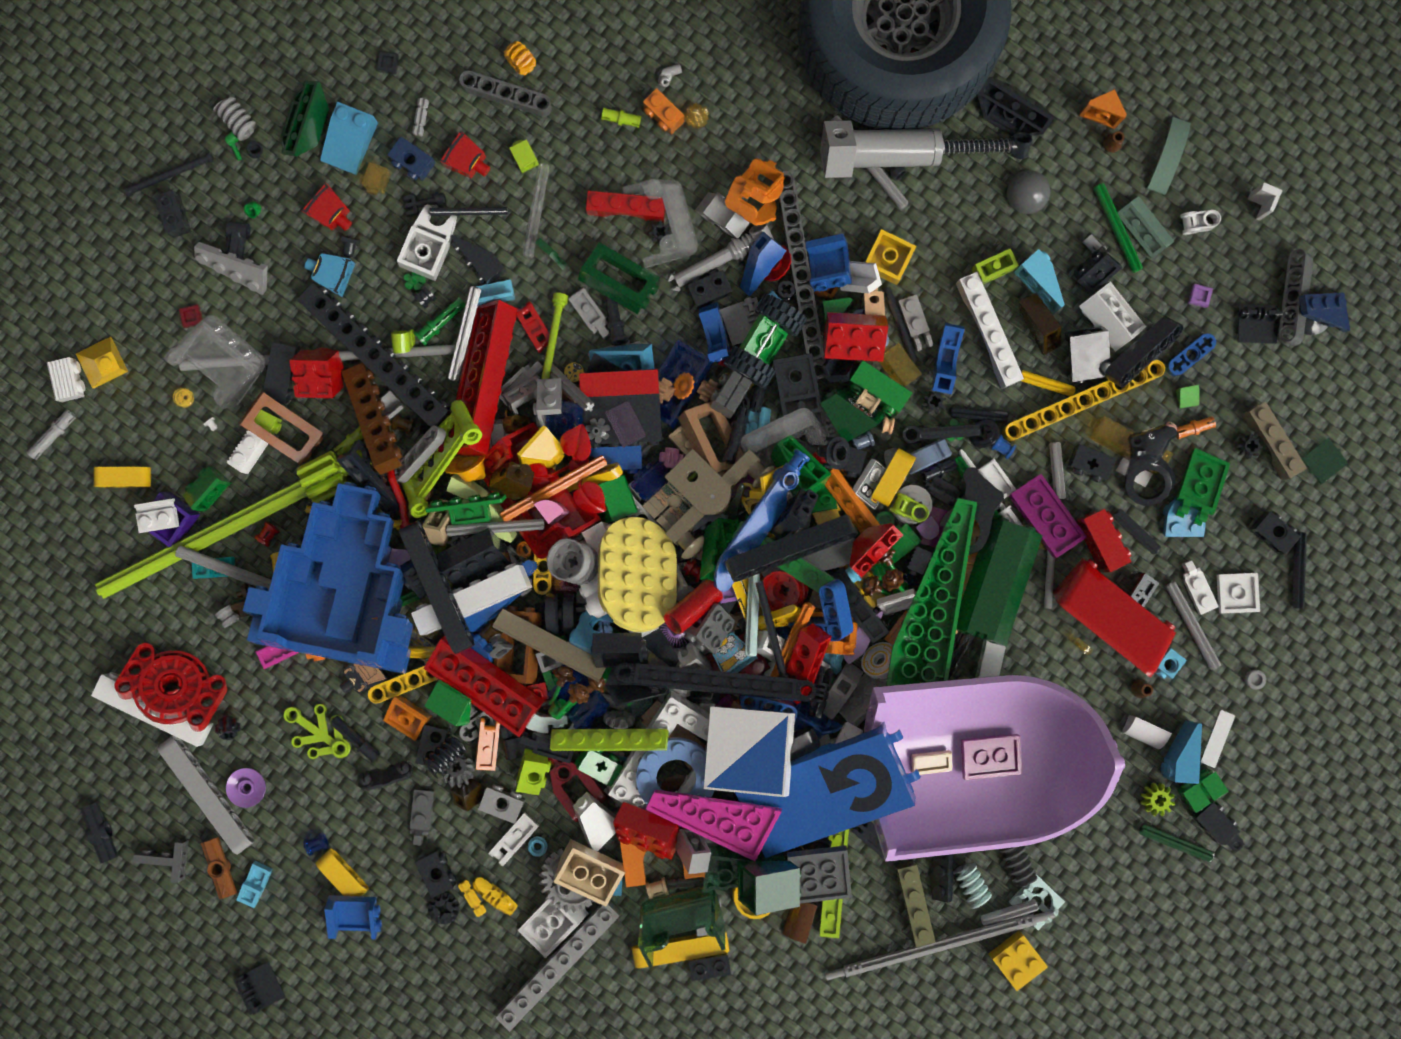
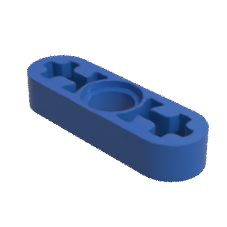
(1199, 341)

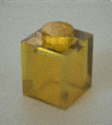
(376, 179)

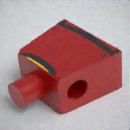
(465, 157)
(328, 209)

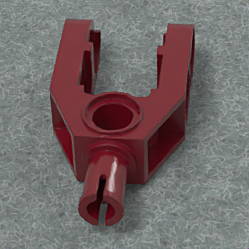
(558, 780)

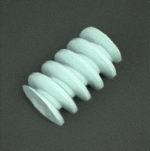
(974, 884)

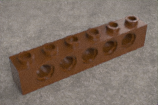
(365, 411)

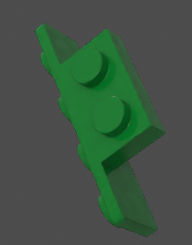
(469, 510)

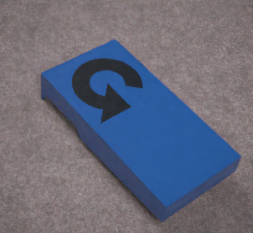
(839, 790)

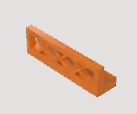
(849, 501)

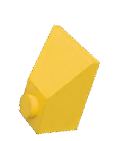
(101, 362)
(541, 449)

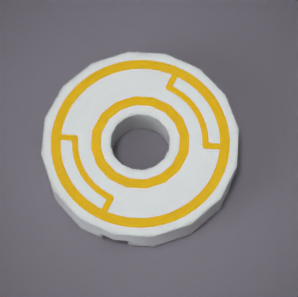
(871, 657)

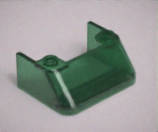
(679, 914)

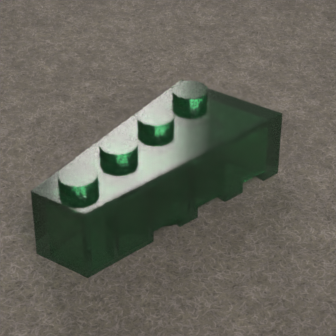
(723, 868)

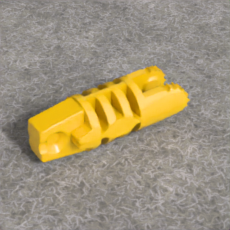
(494, 896)

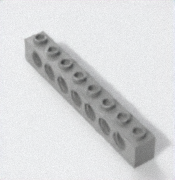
(557, 965)

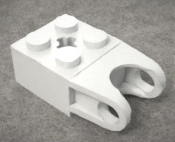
(430, 238)

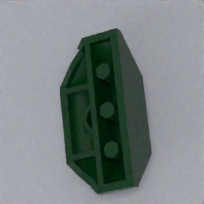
(304, 120)

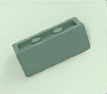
(1145, 227)

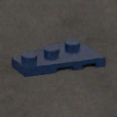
(1327, 308)

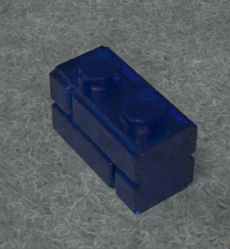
(650, 480)

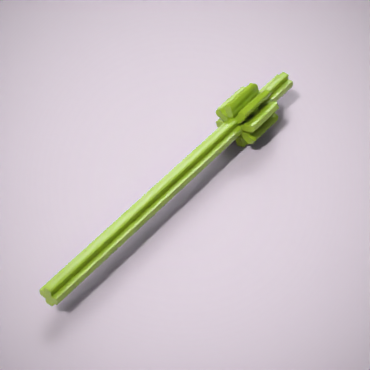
(317, 482)

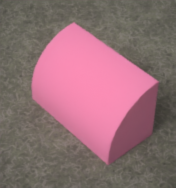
(551, 511)

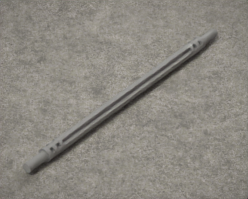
(940, 945)

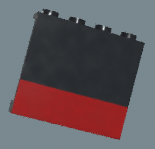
(615, 388)

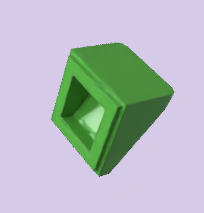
(1188, 396)

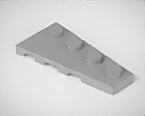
(238, 270)

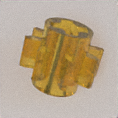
(696, 116)

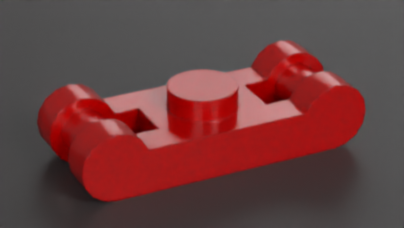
(533, 326)

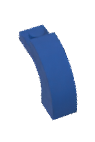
(715, 332)
(946, 358)

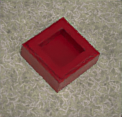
(190, 316)

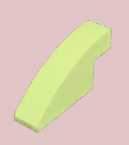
(465, 489)

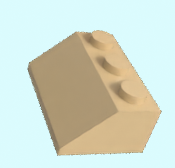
(588, 872)

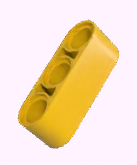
(122, 477)
(893, 477)
(341, 874)

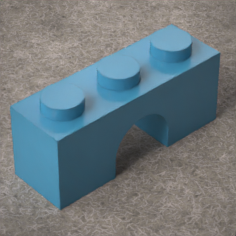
(583, 634)

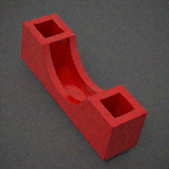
(608, 204)

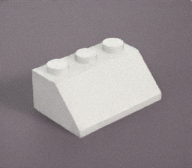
(1112, 311)

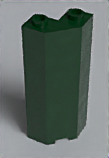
(998, 582)

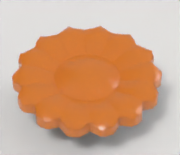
(683, 385)

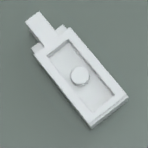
(1198, 588)

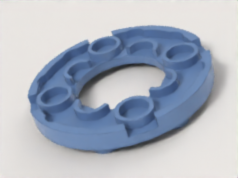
(678, 749)

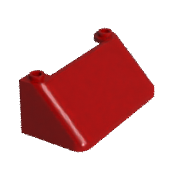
(568, 527)
(1115, 616)

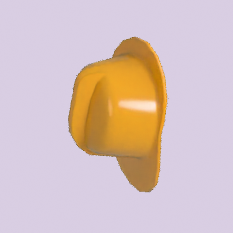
(467, 467)

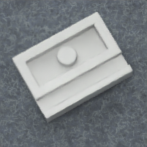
(156, 515)

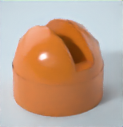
(521, 552)

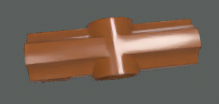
(222, 880)

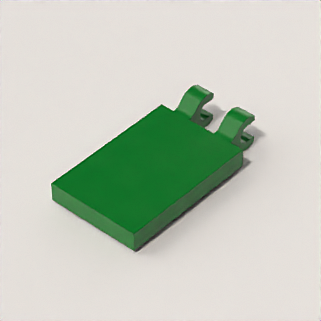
(1201, 485)

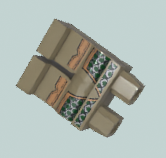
(665, 497)

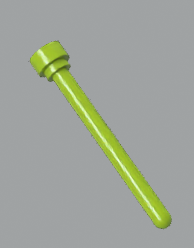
(559, 301)

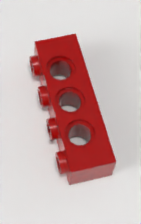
(808, 655)

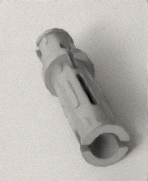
(57, 427)

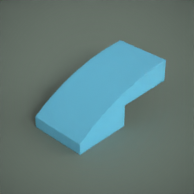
(254, 884)

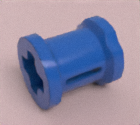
(1004, 447)

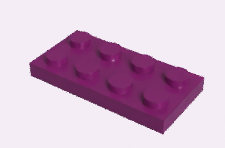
(1048, 515)

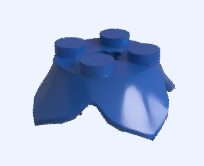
(821, 725)

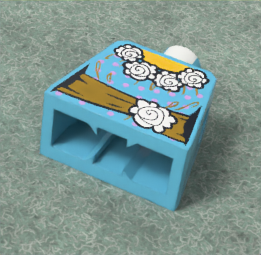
(732, 655)

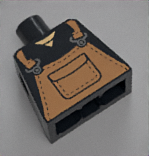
(362, 678)

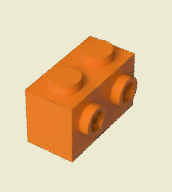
(663, 111)

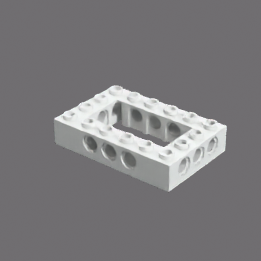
(672, 712)

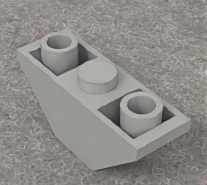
(842, 689)

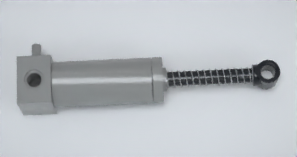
(849, 148)

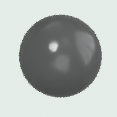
(1028, 192)

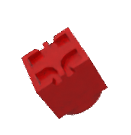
(317, 373)

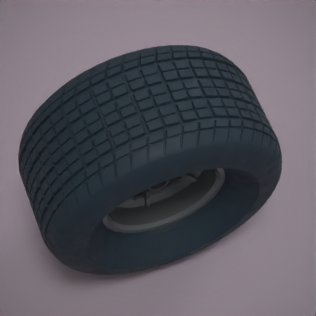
(891, 84)

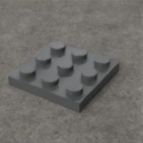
(823, 873)

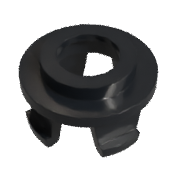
(829, 452)

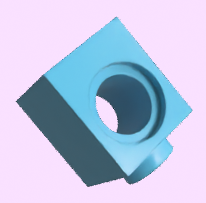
(1177, 662)

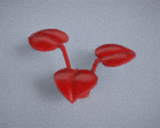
(575, 444)

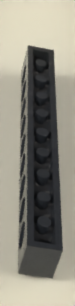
(311, 300)

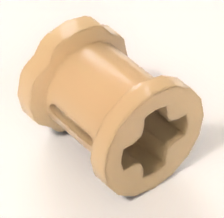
(868, 401)
(657, 888)

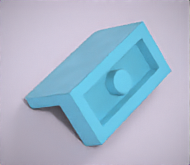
(496, 291)

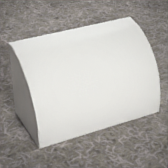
(1146, 732)

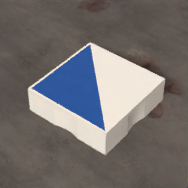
(749, 751)

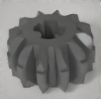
(461, 776)

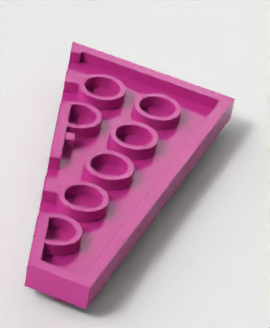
(726, 822)

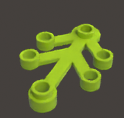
(320, 733)

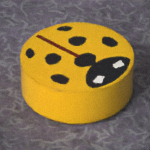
(572, 372)

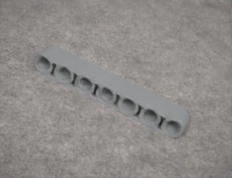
(205, 794)

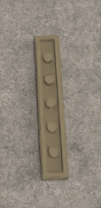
(548, 644)

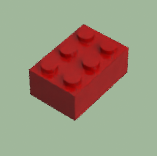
(855, 336)
(1104, 540)
(646, 831)

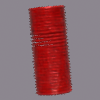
(692, 607)

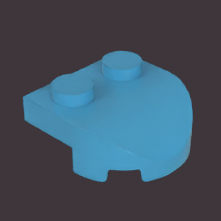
(1181, 527)

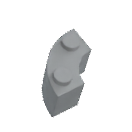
(715, 212)

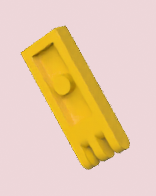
(780, 617)

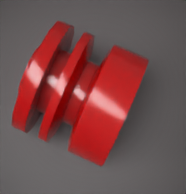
(775, 585)

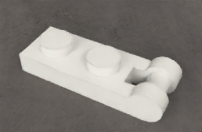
(514, 838)

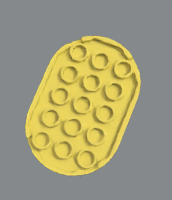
(637, 574)

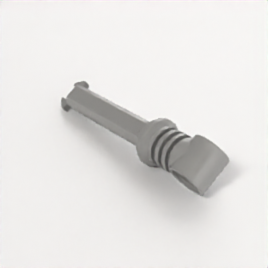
(735, 250)

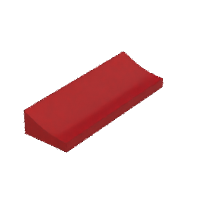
(485, 685)

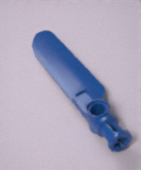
(762, 517)

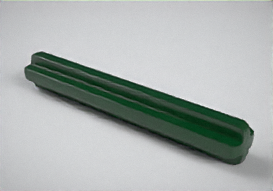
(1177, 843)

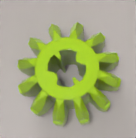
(1163, 803)

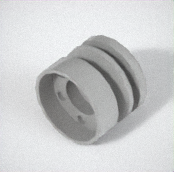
(563, 561)

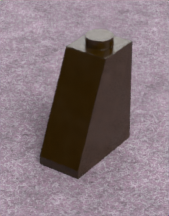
(1041, 323)

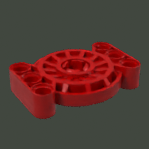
(167, 668)

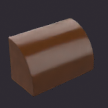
(799, 921)

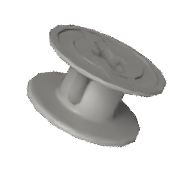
(917, 494)

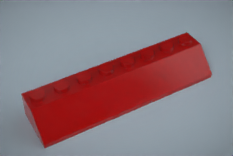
(485, 369)

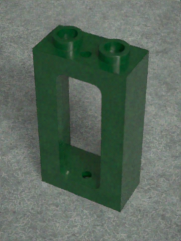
(614, 289)

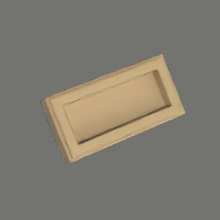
(932, 762)

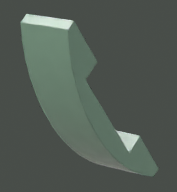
(1170, 156)

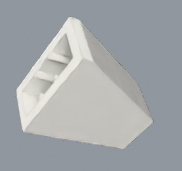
(595, 821)

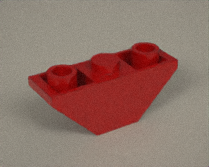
(872, 546)

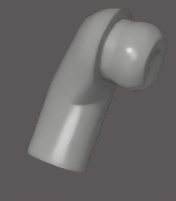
(667, 74)

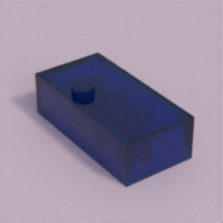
(682, 359)

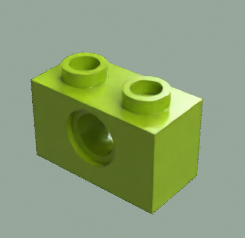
(996, 266)
(532, 773)

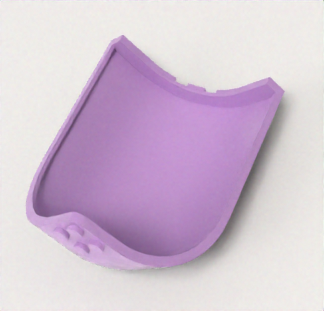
(1065, 764)

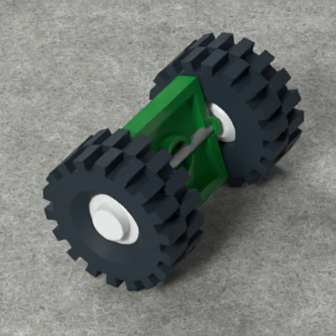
(765, 339)

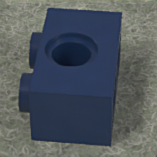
(402, 151)

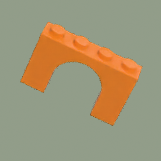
(634, 866)

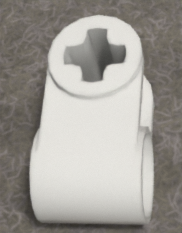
(1196, 221)

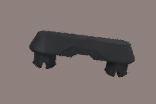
(378, 779)

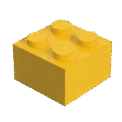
(890, 256)
(1018, 960)

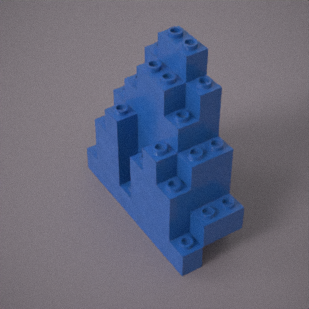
(334, 586)

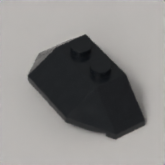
(1012, 109)

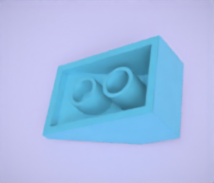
(1040, 278)

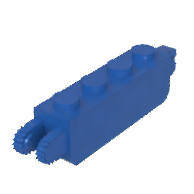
(479, 619)

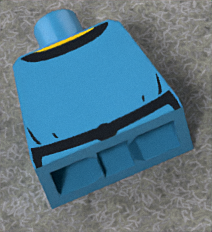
(331, 272)

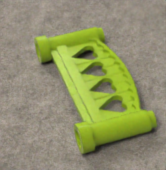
(464, 432)

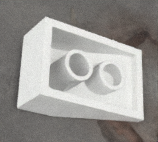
(550, 926)

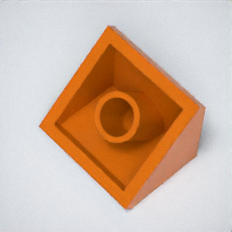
(1105, 110)
(406, 717)

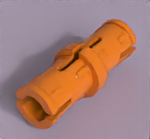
(1195, 427)

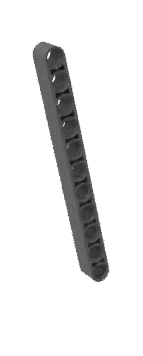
(802, 266)

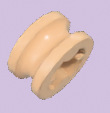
(888, 425)

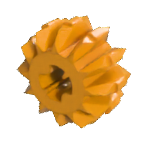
(520, 58)

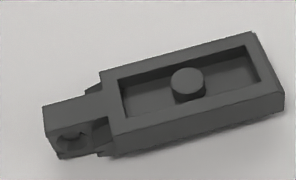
(421, 814)

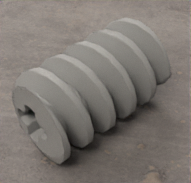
(234, 118)

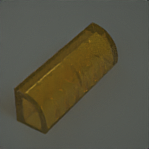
(1115, 438)

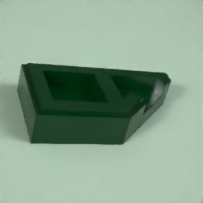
(550, 253)

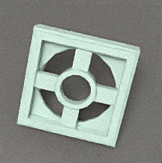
(1025, 891)

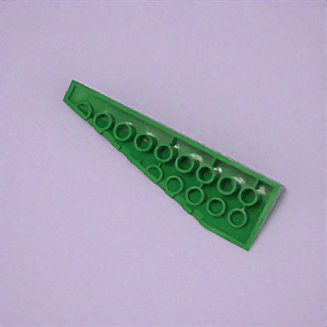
(928, 632)

